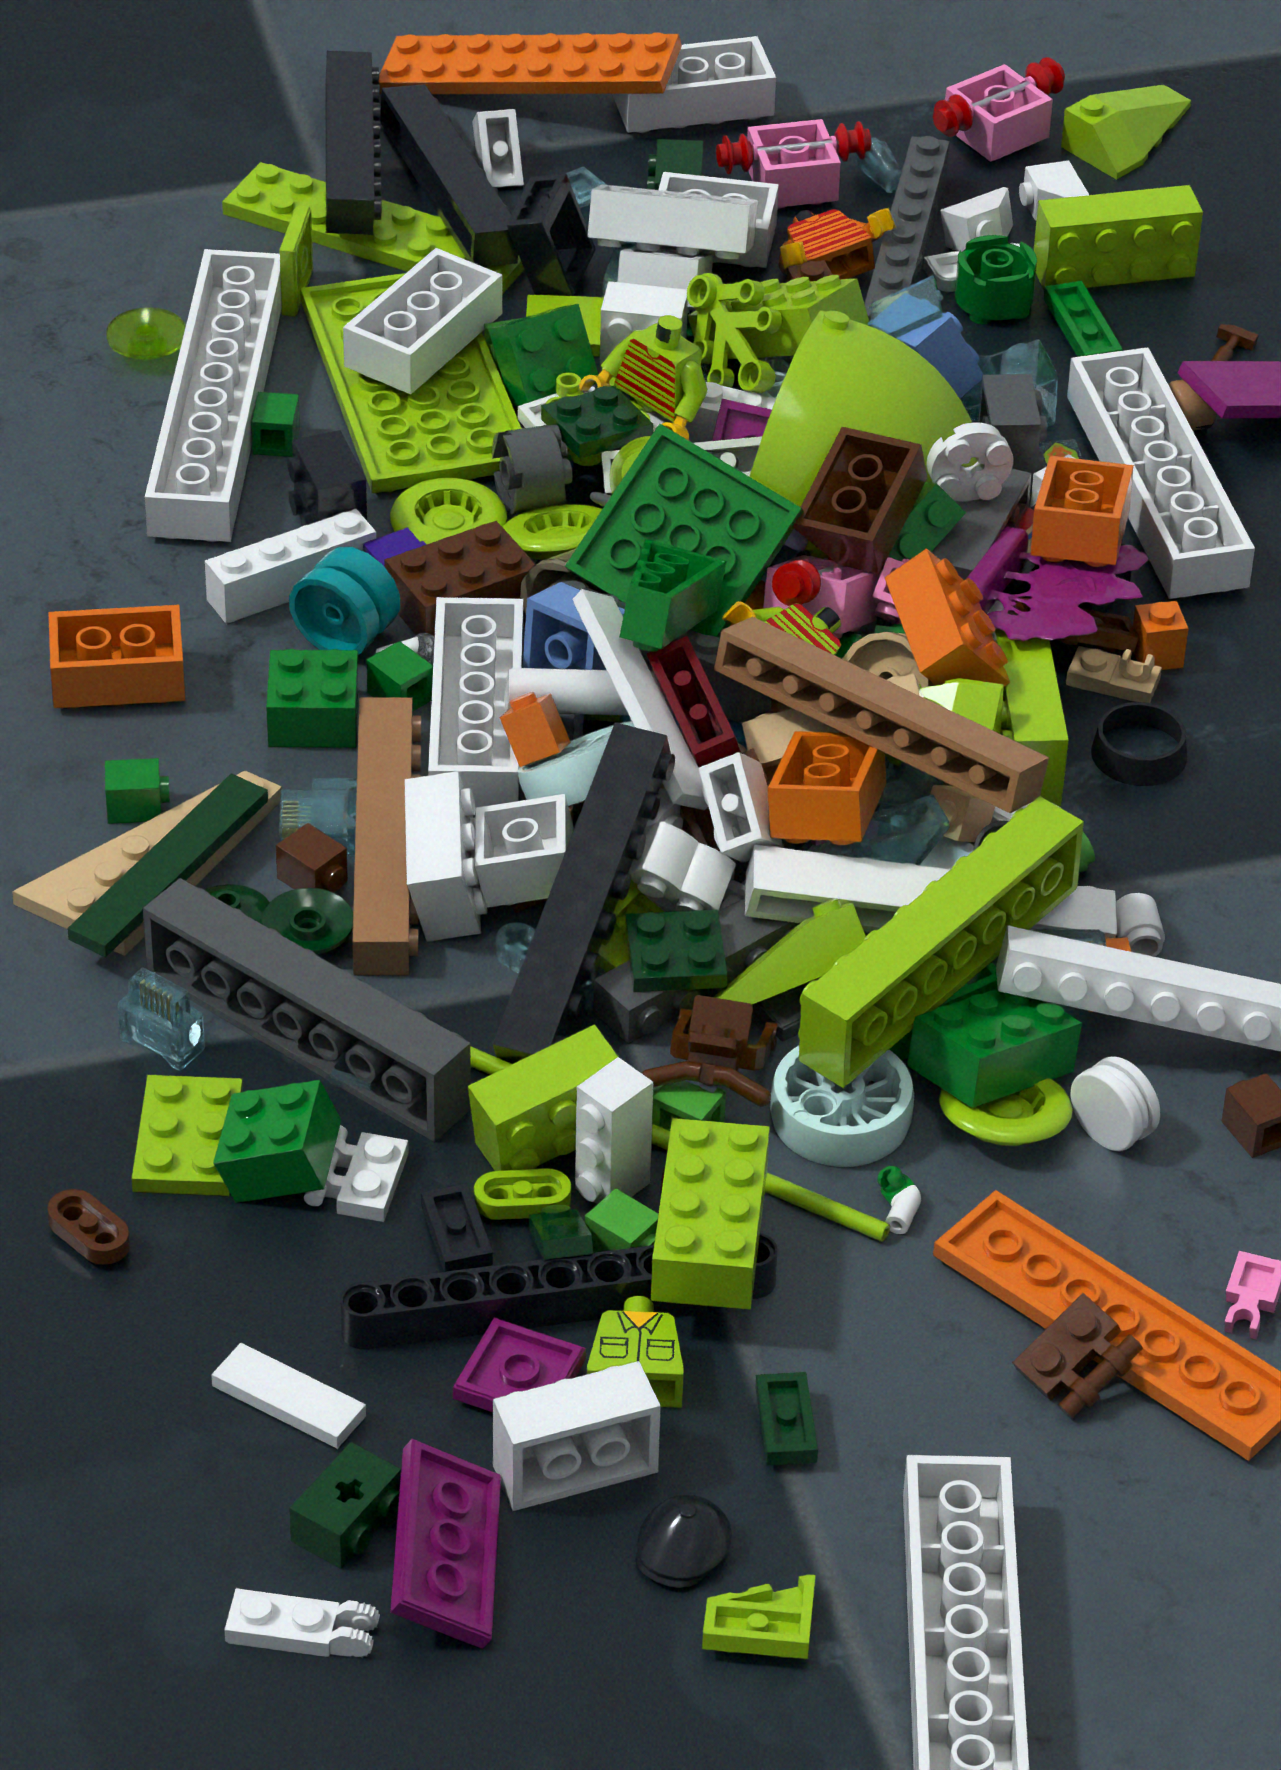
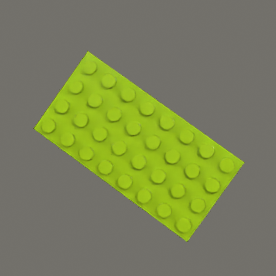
(417, 436)

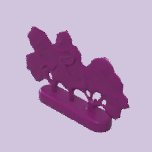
(1054, 589)

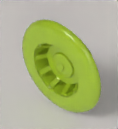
(445, 508)
(551, 529)
(1013, 1119)

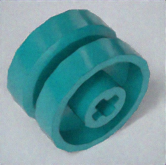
(344, 601)

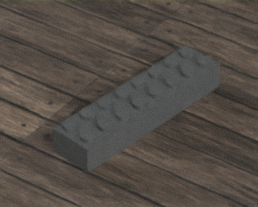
(308, 1008)

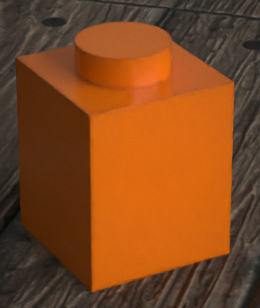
(1161, 634)
(534, 728)

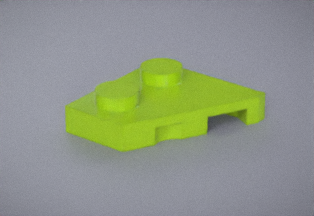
(761, 1620)

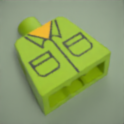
(645, 1338)

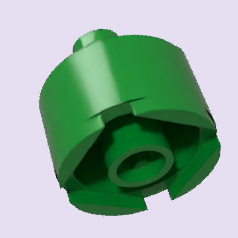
(995, 279)

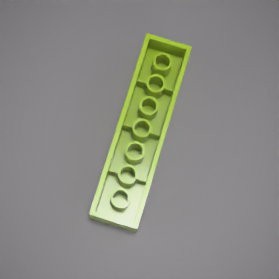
(938, 941)

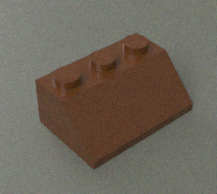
(862, 498)

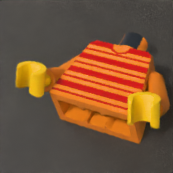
(836, 239)

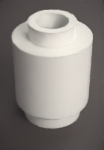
(1140, 923)

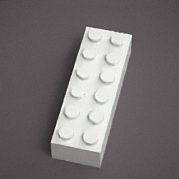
(470, 670)

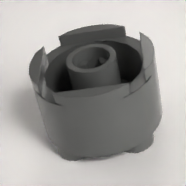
(530, 468)

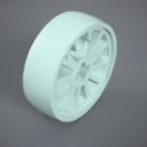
(567, 771)
(839, 1123)

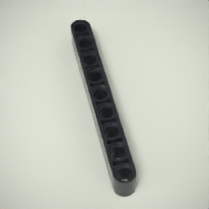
(519, 1293)

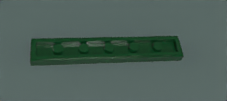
(173, 857)

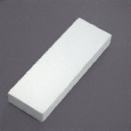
(289, 1395)

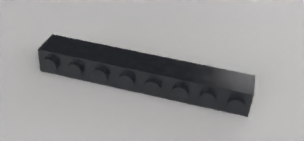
(352, 143)
(448, 174)
(586, 893)

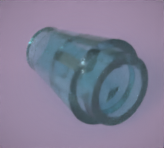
(881, 165)

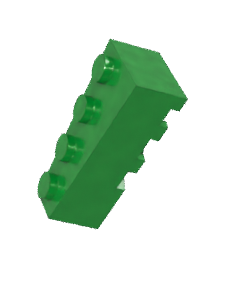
(669, 594)

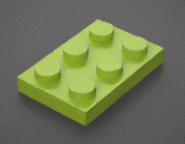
(181, 1134)

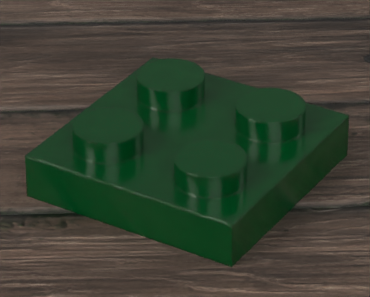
(596, 421)
(675, 950)

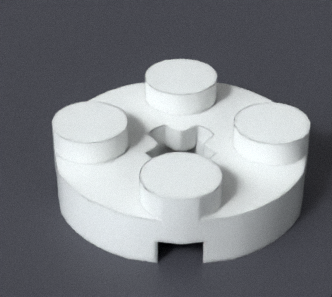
(983, 478)

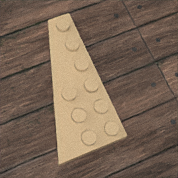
(73, 887)

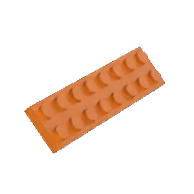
(533, 63)
(1182, 1358)

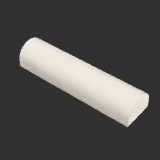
(571, 689)

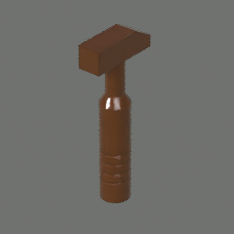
(1234, 336)

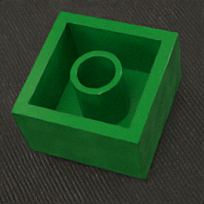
(539, 350)
(312, 698)
(277, 1141)

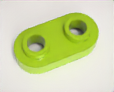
(520, 1192)

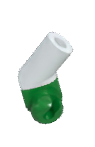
(902, 1197)

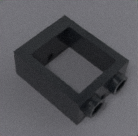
(551, 236)

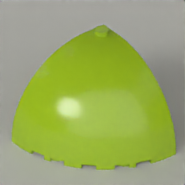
(854, 381)

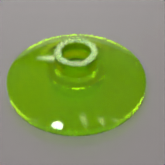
(146, 333)

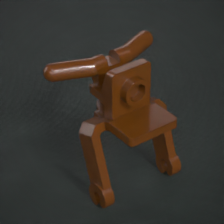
(716, 1046)

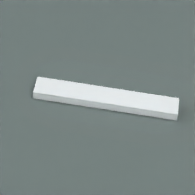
(639, 692)

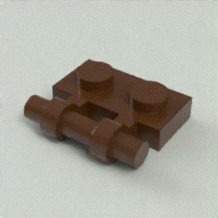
(1069, 1347)

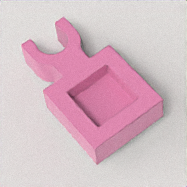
(1252, 1287)

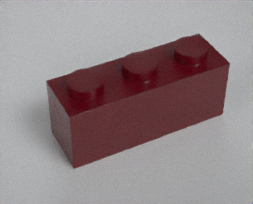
(693, 702)

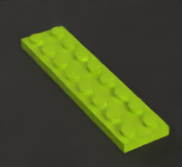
(398, 239)

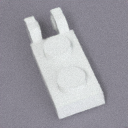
(300, 1624)

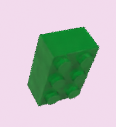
(993, 1045)

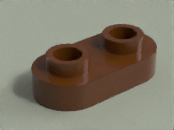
(96, 1230)

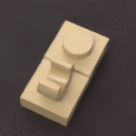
(1114, 675)

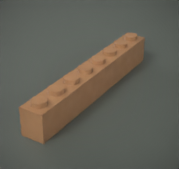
(881, 714)
(380, 878)

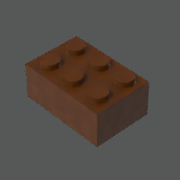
(465, 565)

